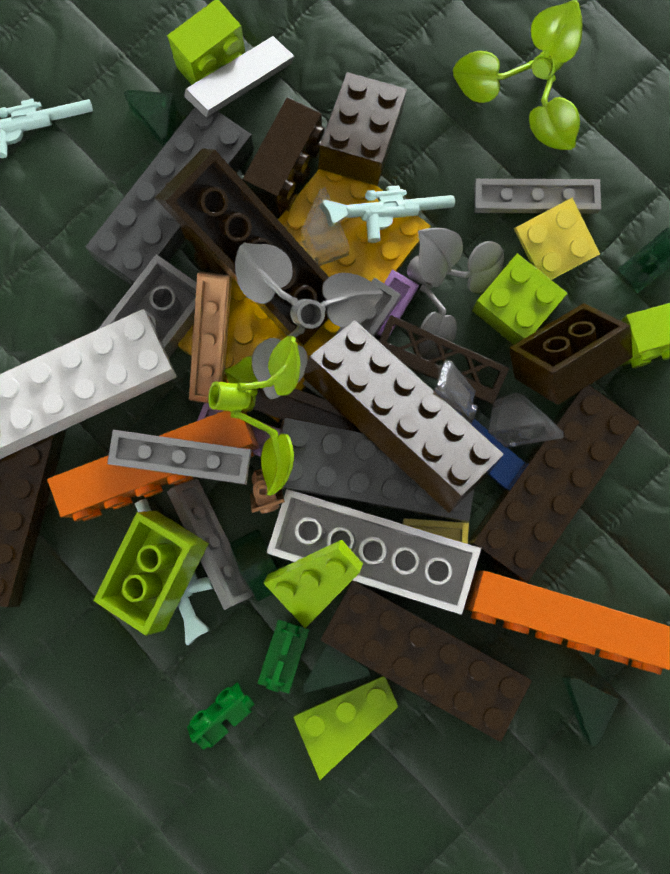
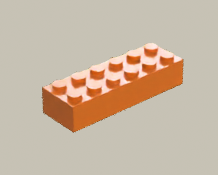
(98, 485)
(568, 618)

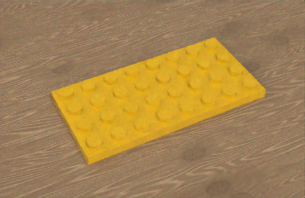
(248, 321)

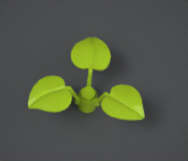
(559, 36)
(240, 395)

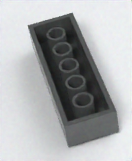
(140, 223)
(354, 470)

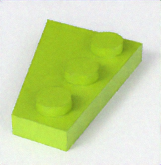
(314, 580)
(342, 722)

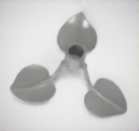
(437, 254)
(266, 269)

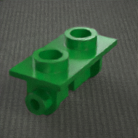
(283, 656)
(207, 725)

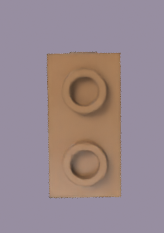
(259, 499)

